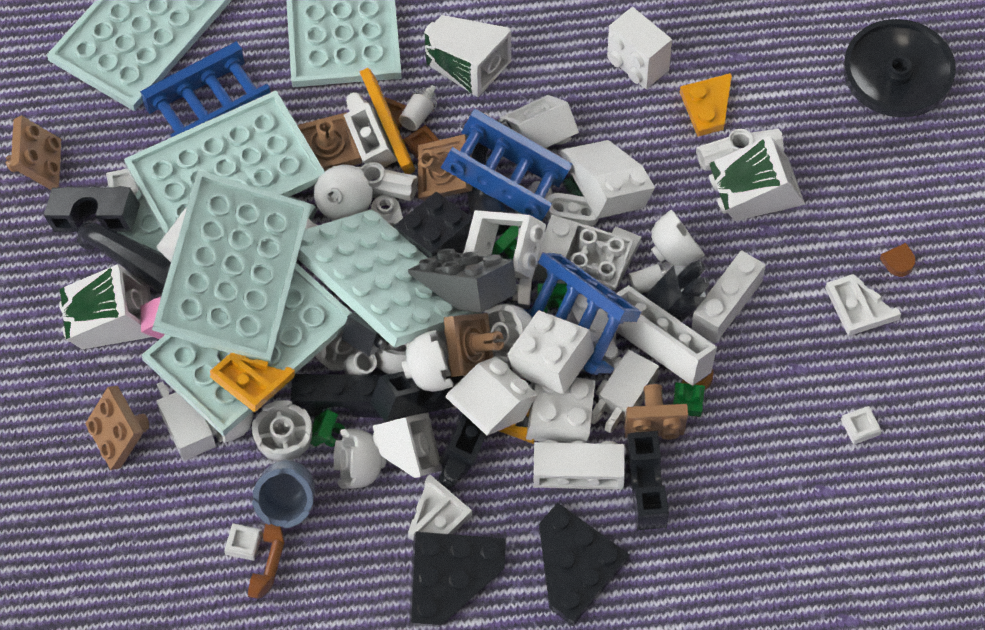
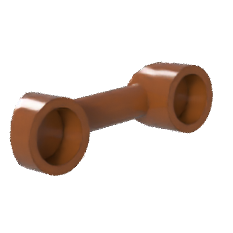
(261, 584)

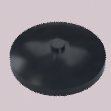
(899, 68)

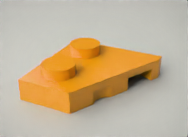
(707, 103)
(250, 379)

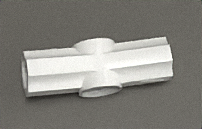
(739, 137)
(389, 182)

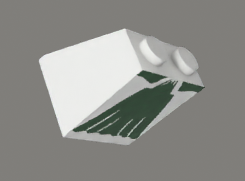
(467, 51)
(755, 181)
(104, 308)

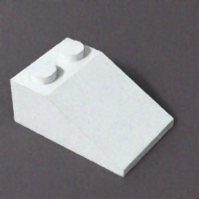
(608, 178)

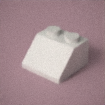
(544, 121)
(492, 396)
(409, 444)

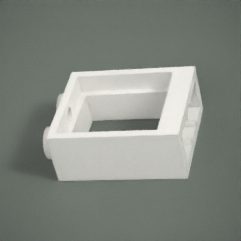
(484, 231)

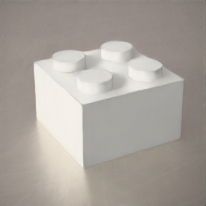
(639, 48)
(551, 352)
(562, 416)

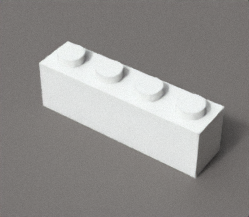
(667, 339)

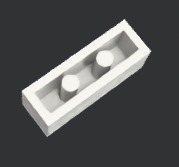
(728, 296)
(578, 465)

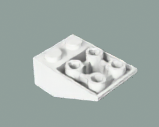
(589, 248)

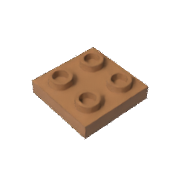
(331, 141)
(35, 153)
(431, 175)
(469, 342)
(654, 416)
(115, 427)

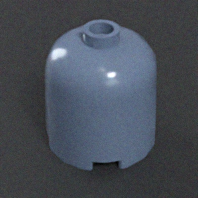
(284, 494)

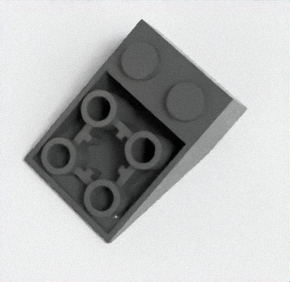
(467, 279)

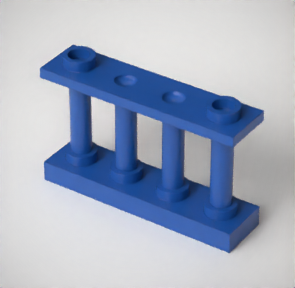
(195, 76)
(516, 148)
(597, 297)

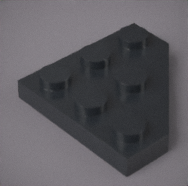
(576, 562)
(450, 572)

